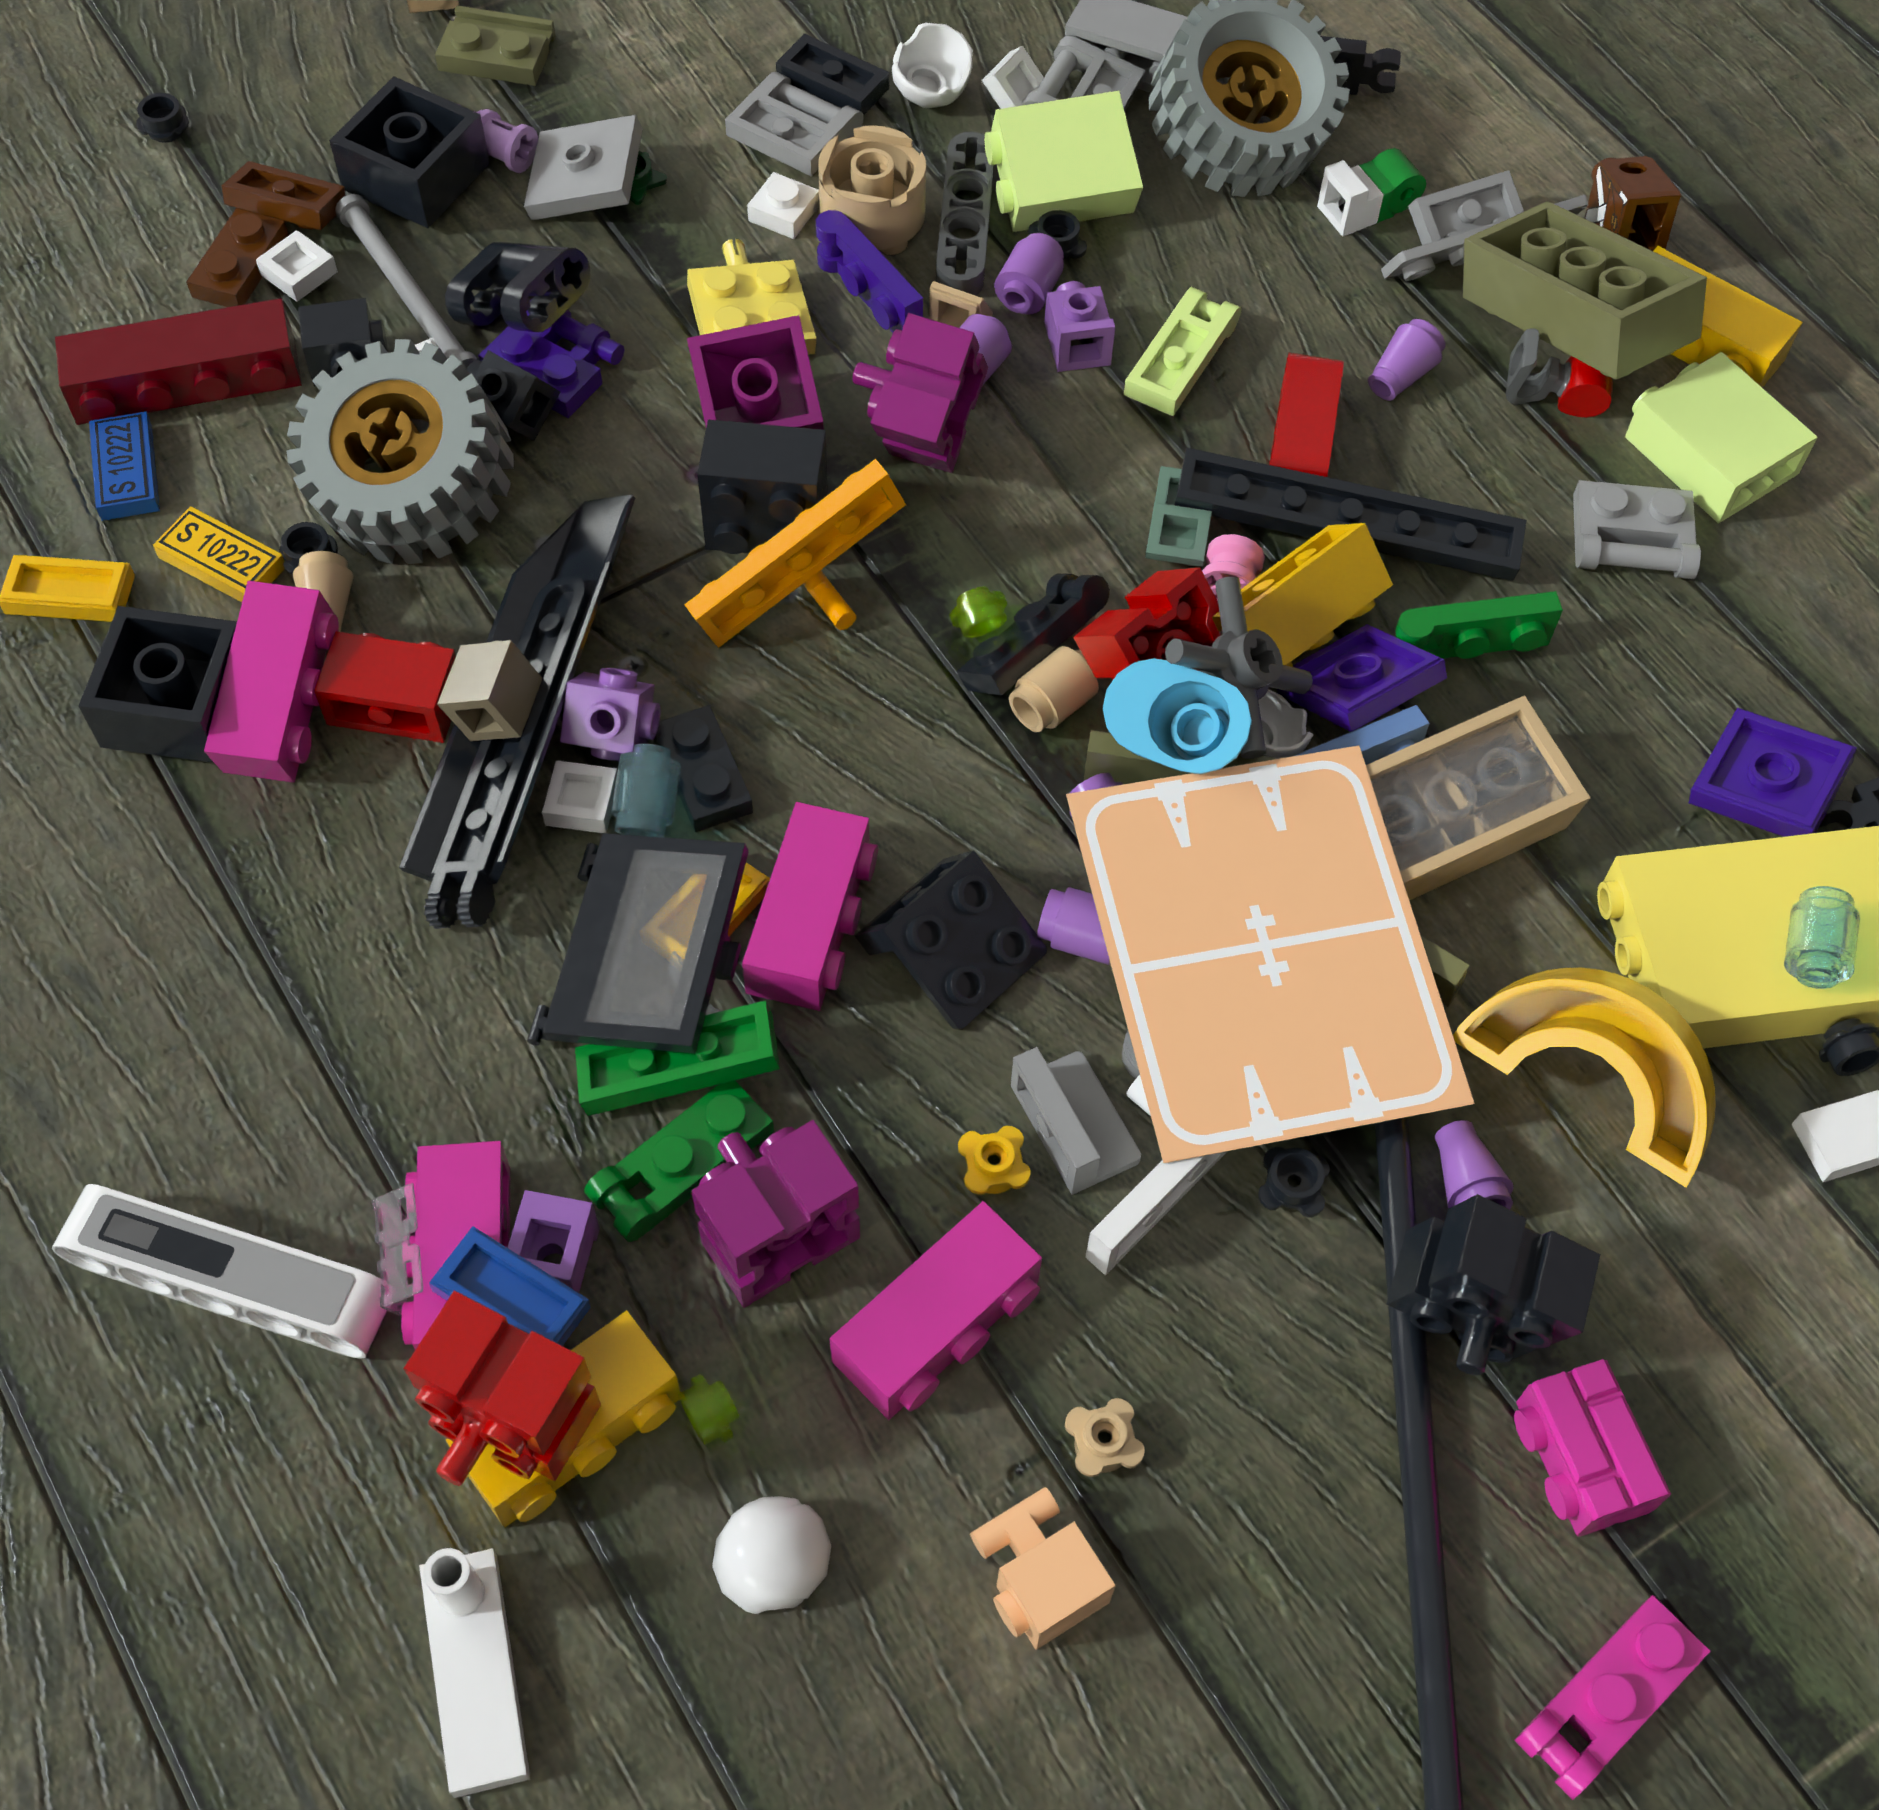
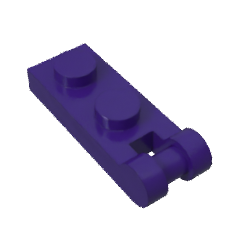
(865, 271)

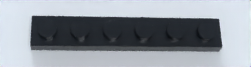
(1309, 503)

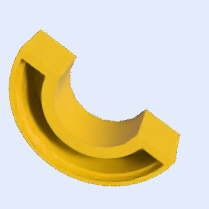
(1628, 1029)

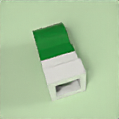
(1369, 190)

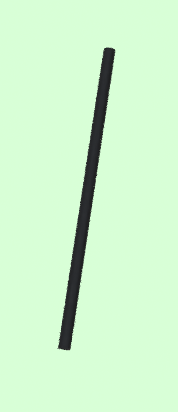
(1419, 1492)

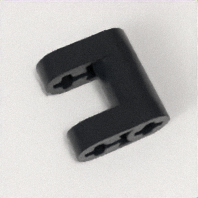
(514, 272)

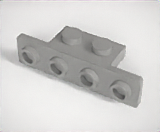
(1458, 213)

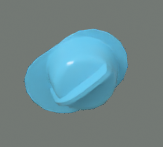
(1177, 716)

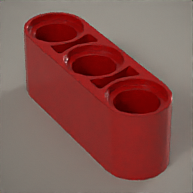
(1307, 414)

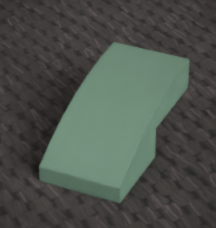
(1176, 531)

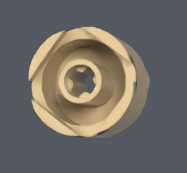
(876, 184)

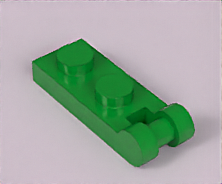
(1482, 625)
(676, 1159)

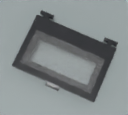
(646, 943)

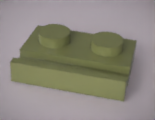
(495, 45)

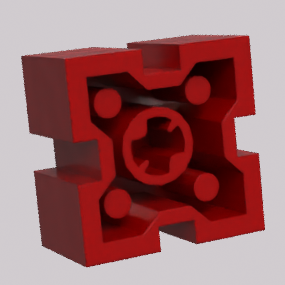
(1161, 609)
(500, 1389)

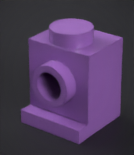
(1078, 314)
(558, 1226)

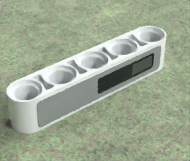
(223, 1270)

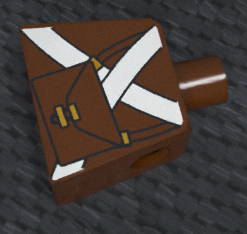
(1633, 200)

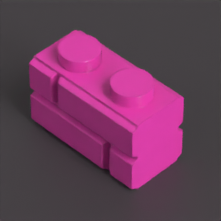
(1589, 1448)

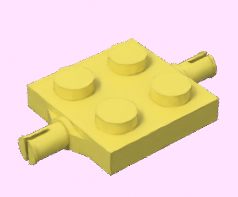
(747, 294)

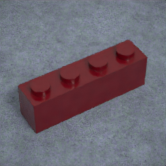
(177, 361)

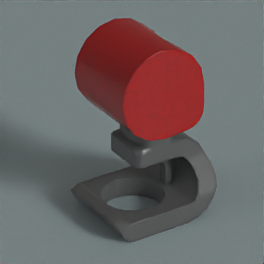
(1579, 387)

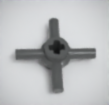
(1242, 659)

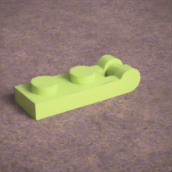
(1181, 351)

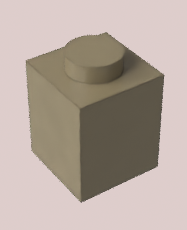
(490, 690)

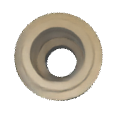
(1053, 690)

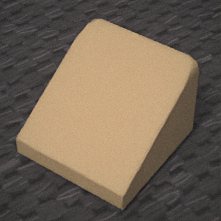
(954, 306)

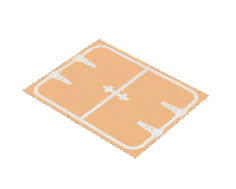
(1265, 953)

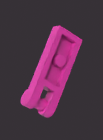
(1613, 1694)

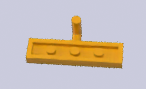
(798, 556)

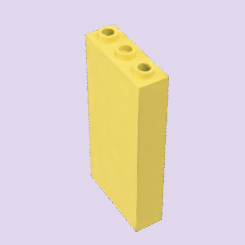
(1714, 931)

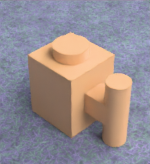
(1051, 1579)

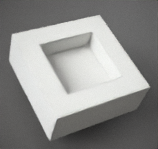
(1013, 79)
(783, 205)
(296, 265)
(580, 797)

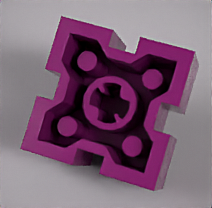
(927, 394)
(775, 1210)

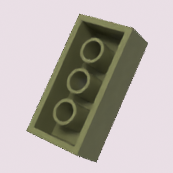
(1584, 289)

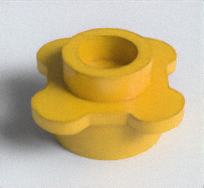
(991, 1178)

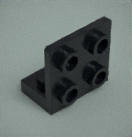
(957, 937)

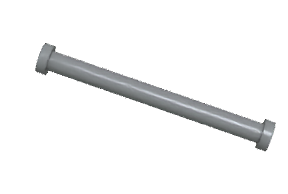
(354, 213)

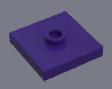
(1365, 677)
(1772, 775)

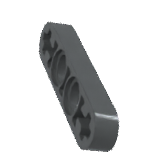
(965, 214)

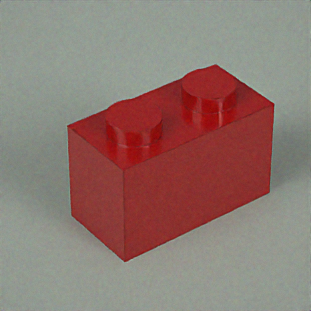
(385, 686)

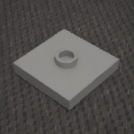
(583, 167)

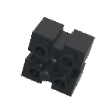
(1492, 1283)

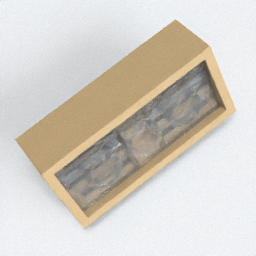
(1474, 795)

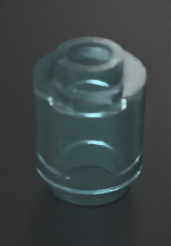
(645, 791)
(1822, 937)

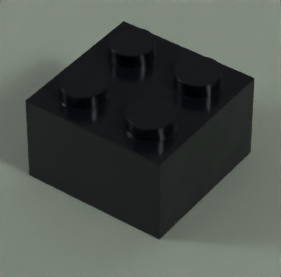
(410, 151)
(757, 481)
(157, 682)

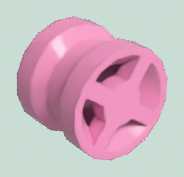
(1233, 557)

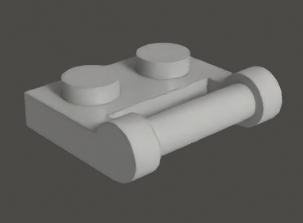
(1102, 74)
(790, 123)
(1635, 528)

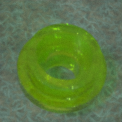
(979, 612)
(709, 1409)

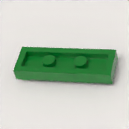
(730, 1048)

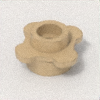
(1098, 1457)

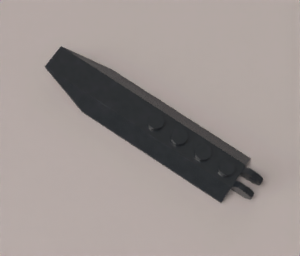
(486, 784)

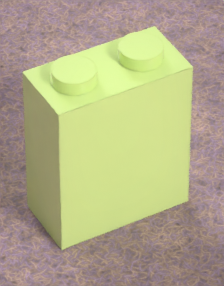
(1064, 158)
(1719, 436)

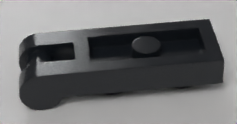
(1035, 633)

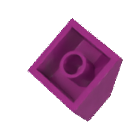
(757, 375)

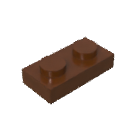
(283, 195)
(229, 266)

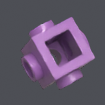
(609, 712)

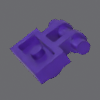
(566, 371)

